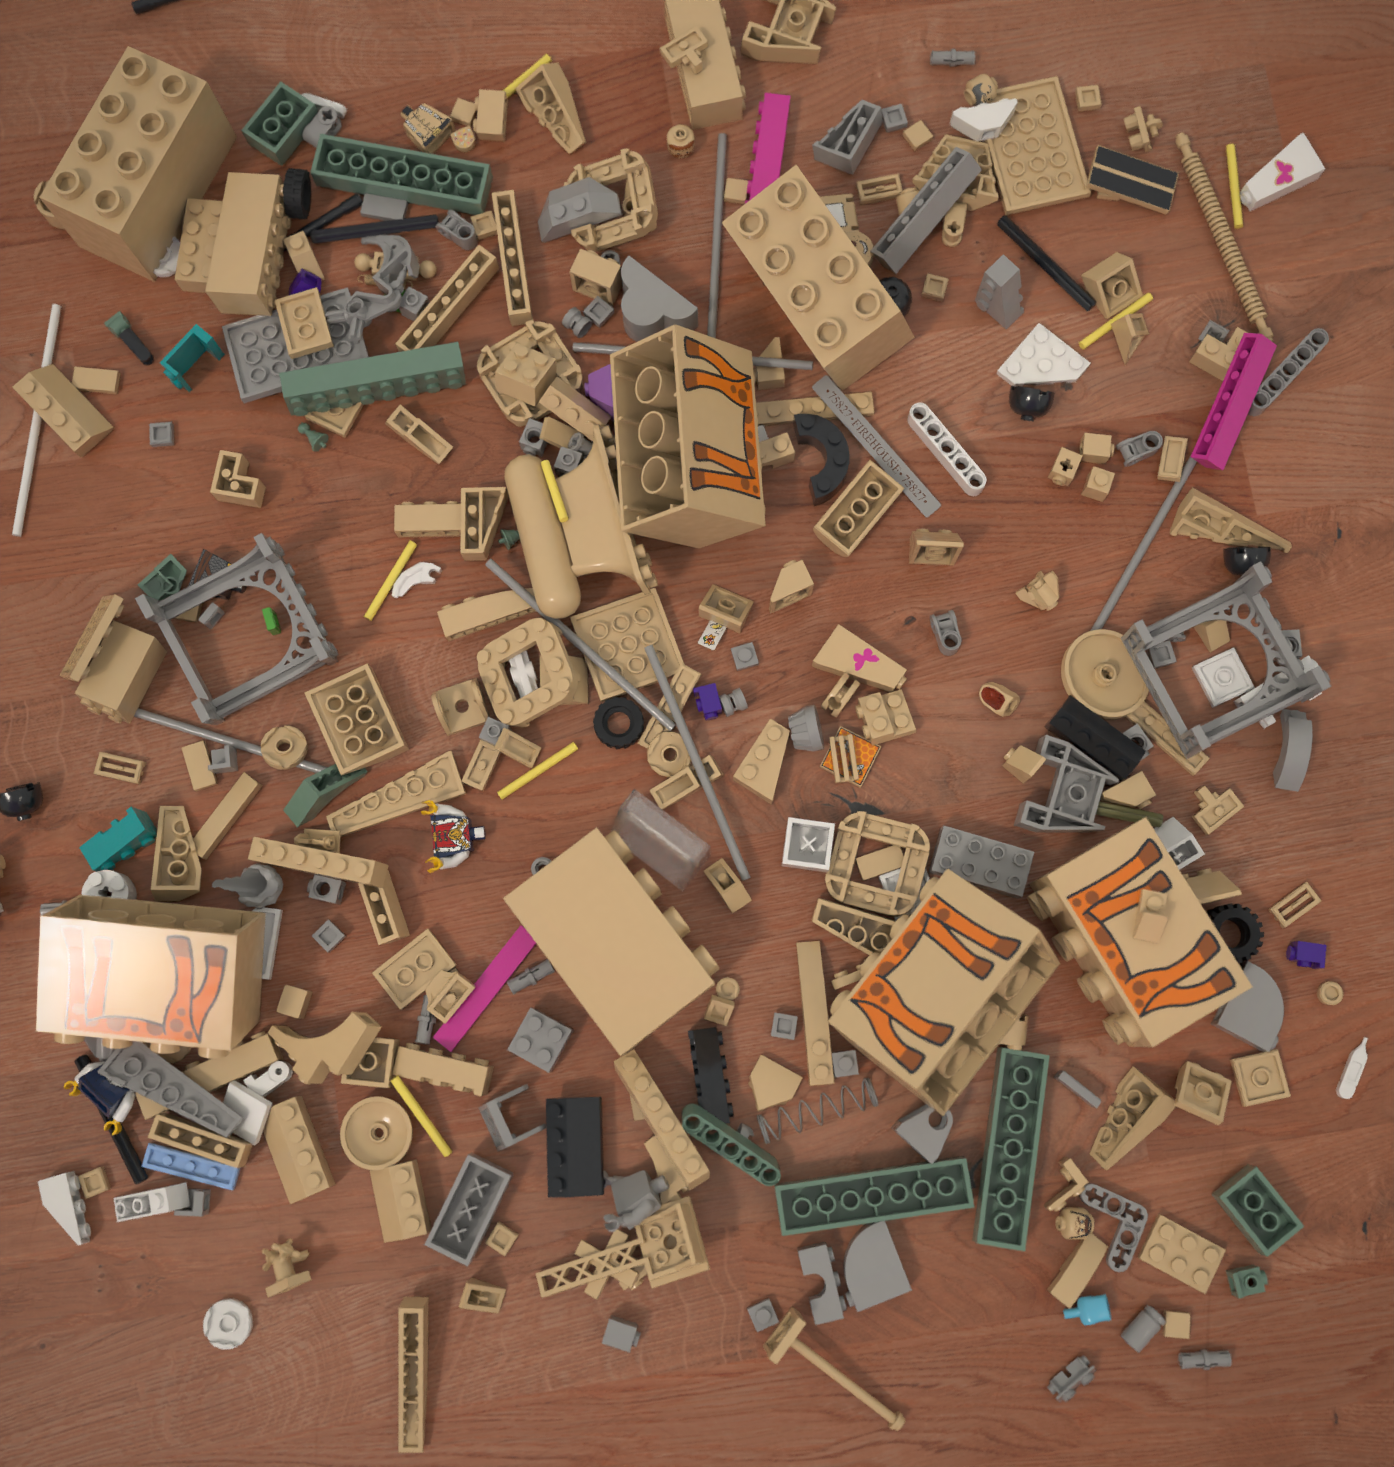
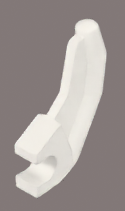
(414, 575)

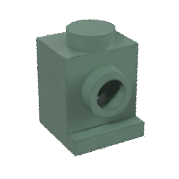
(1238, 1280)

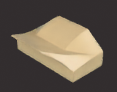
(447, 993)

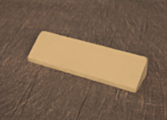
(225, 815)

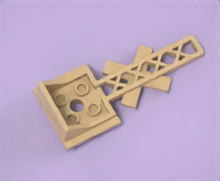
(661, 1262)

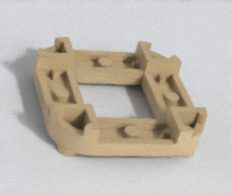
(644, 212)
(532, 336)
(556, 659)
(886, 831)

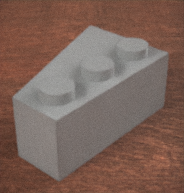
(850, 139)
(1000, 292)

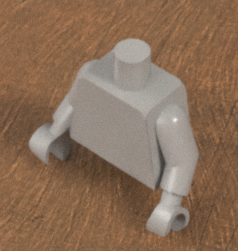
(634, 1198)

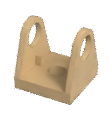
(446, 701)

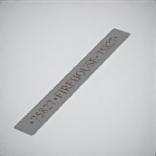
(876, 445)

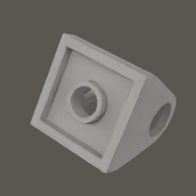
(496, 1123)
(920, 1135)

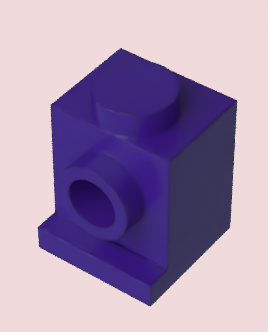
(708, 701)
(1307, 954)

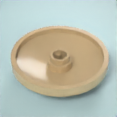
(1103, 675)

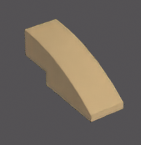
(418, 434)
(684, 783)
(1077, 1270)

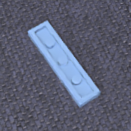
(190, 1166)

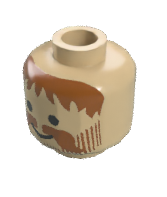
(680, 141)

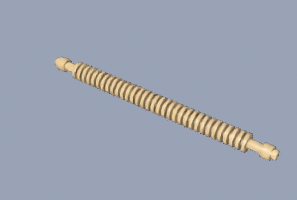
(1223, 236)

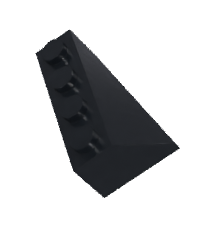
(708, 1072)

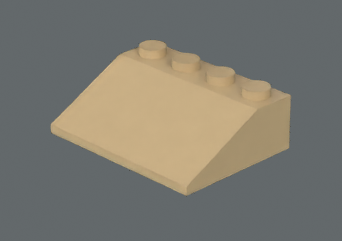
(356, 720)

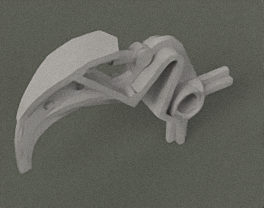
(364, 306)

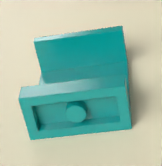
(186, 353)

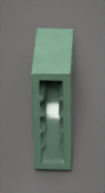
(317, 792)

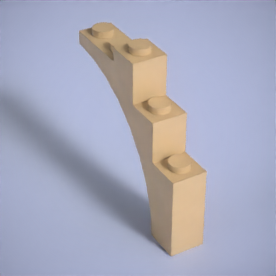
(663, 1167)

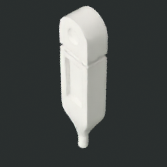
(321, 102)
(1352, 1071)

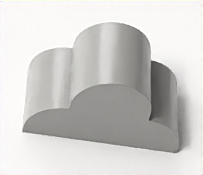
(651, 304)

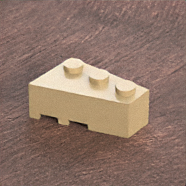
(480, 519)
(763, 762)

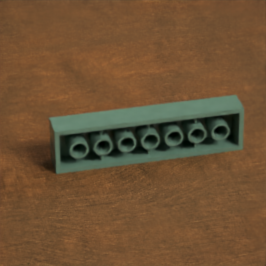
(402, 174)
(373, 379)
(1011, 1149)
(873, 1195)

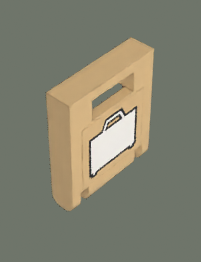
(843, 211)

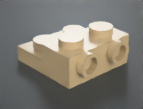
(885, 717)
(1202, 1092)

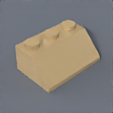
(400, 1201)

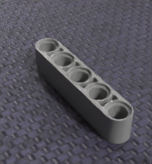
(1293, 365)

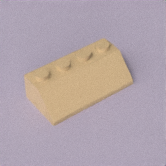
(64, 408)
(296, 1150)

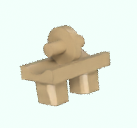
(1137, 121)

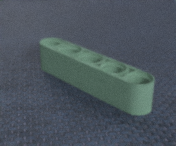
(735, 1154)

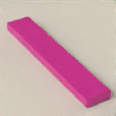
(486, 989)

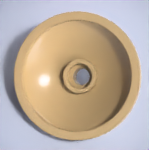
(360, 1137)

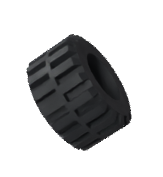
(1247, 925)

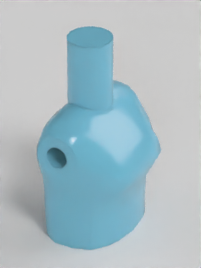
(1090, 1310)

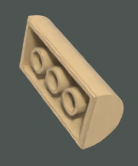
(857, 509)

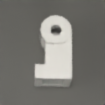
(277, 1075)

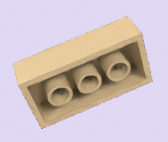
(197, 244)

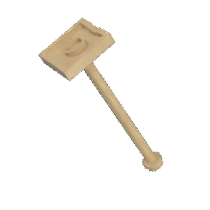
(786, 1336)

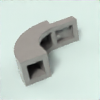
(1295, 750)

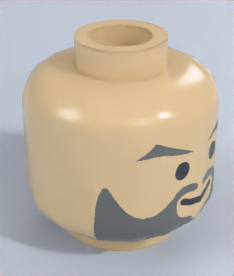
(980, 90)

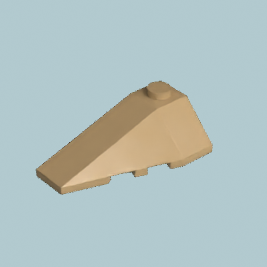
(551, 100)
(175, 859)
(1134, 1115)

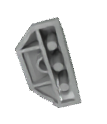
(575, 207)

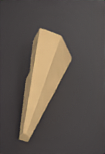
(1209, 519)

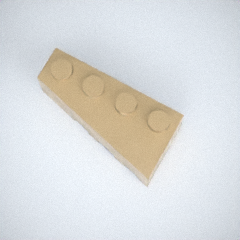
(443, 1069)

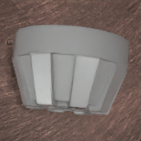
(806, 729)

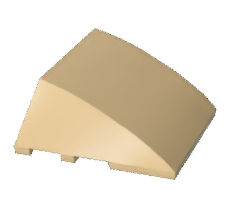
(982, 188)

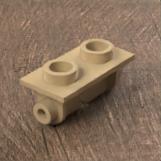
(319, 839)

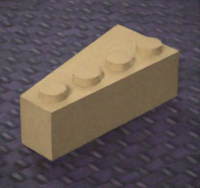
(857, 927)

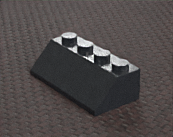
(1095, 738)
(574, 1146)

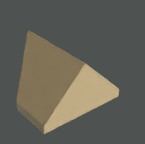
(1129, 333)

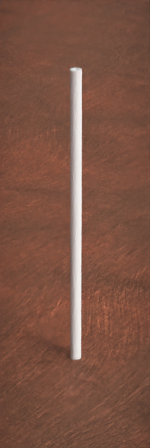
(35, 428)

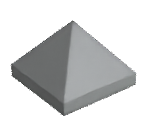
(1214, 330)

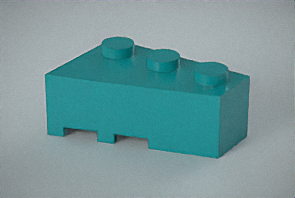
(120, 840)

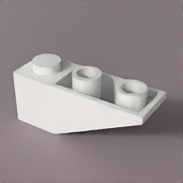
(63, 1201)
(152, 1202)

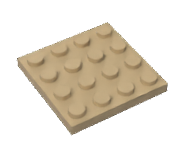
(619, 636)
(88, 644)

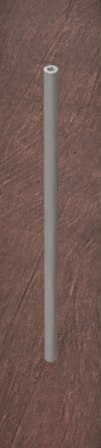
(717, 231)
(757, 361)
(1142, 548)
(583, 647)
(217, 737)
(697, 763)

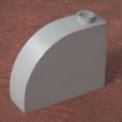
(1255, 1014)
(873, 1267)

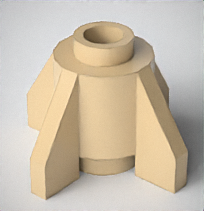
(1041, 591)

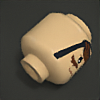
(1075, 1223)

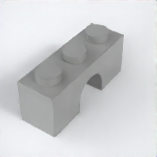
(826, 1305)

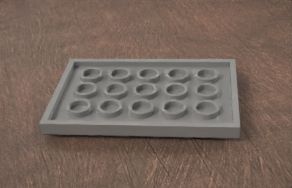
(261, 353)

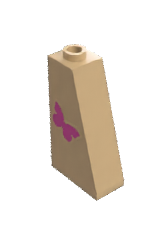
(861, 661)

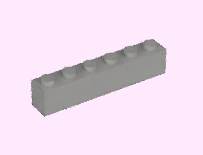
(926, 210)

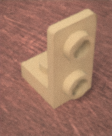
(1070, 1172)

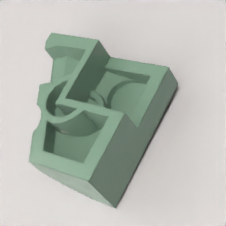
(164, 579)

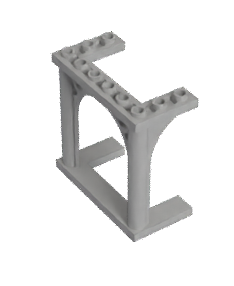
(262, 558)
(1246, 591)

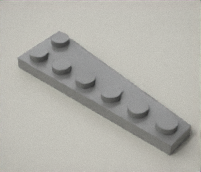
(163, 1083)

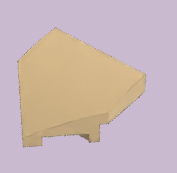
(772, 1083)

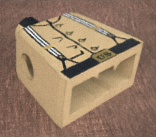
(427, 127)

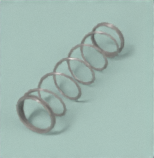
(871, 1092)

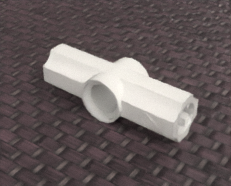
(523, 674)

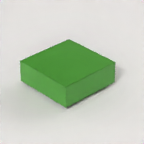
(271, 621)

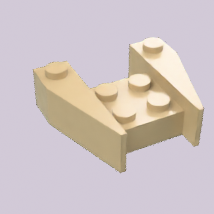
(790, 32)

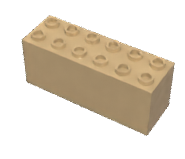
(715, 92)
(248, 245)

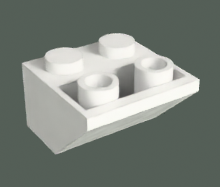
(1179, 842)

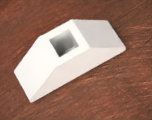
(984, 120)

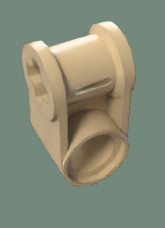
(954, 222)

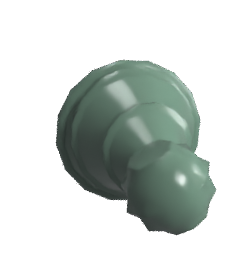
(315, 438)
(509, 537)

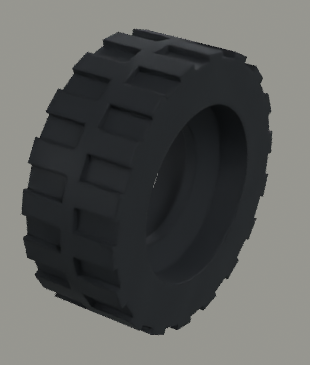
(297, 193)
(618, 740)

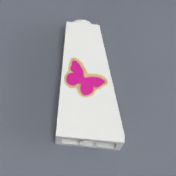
(1286, 172)

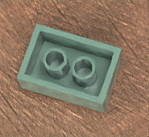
(279, 123)
(1257, 1210)

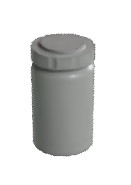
(1143, 1328)

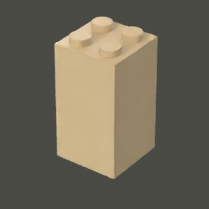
(121, 673)

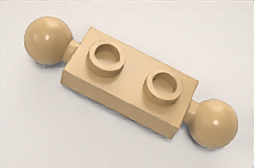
(364, 263)

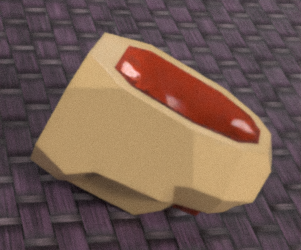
(999, 698)

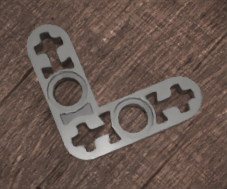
(1135, 1227)

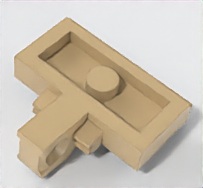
(686, 50)
(1215, 808)

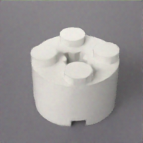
(107, 881)

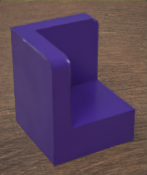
(304, 281)

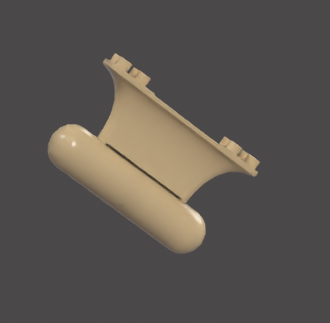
(589, 538)

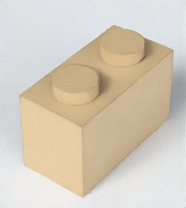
(491, 115)

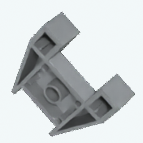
(1073, 791)

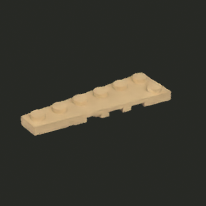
(435, 781)

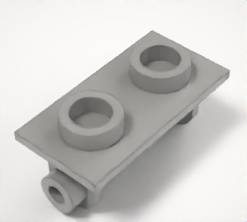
(1079, 1375)

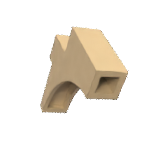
(334, 1052)

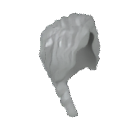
(256, 886)

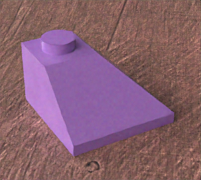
(600, 389)

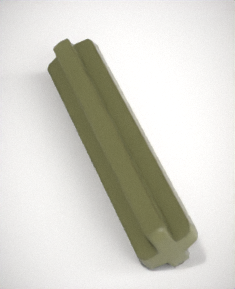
(1128, 813)

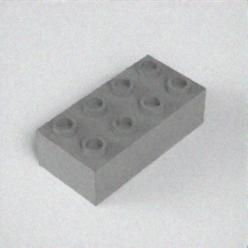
(982, 861)
(469, 1209)

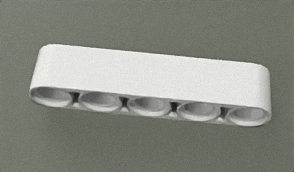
(944, 438)

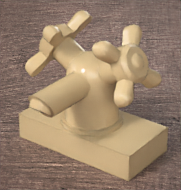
(283, 1259)

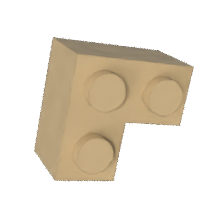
(1216, 356)
(232, 484)

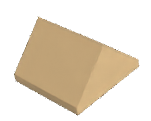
(725, 608)

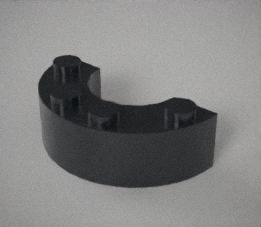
(832, 444)

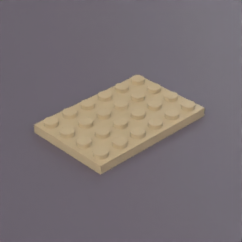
(1037, 150)

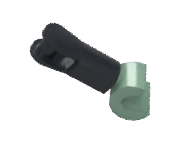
(121, 328)

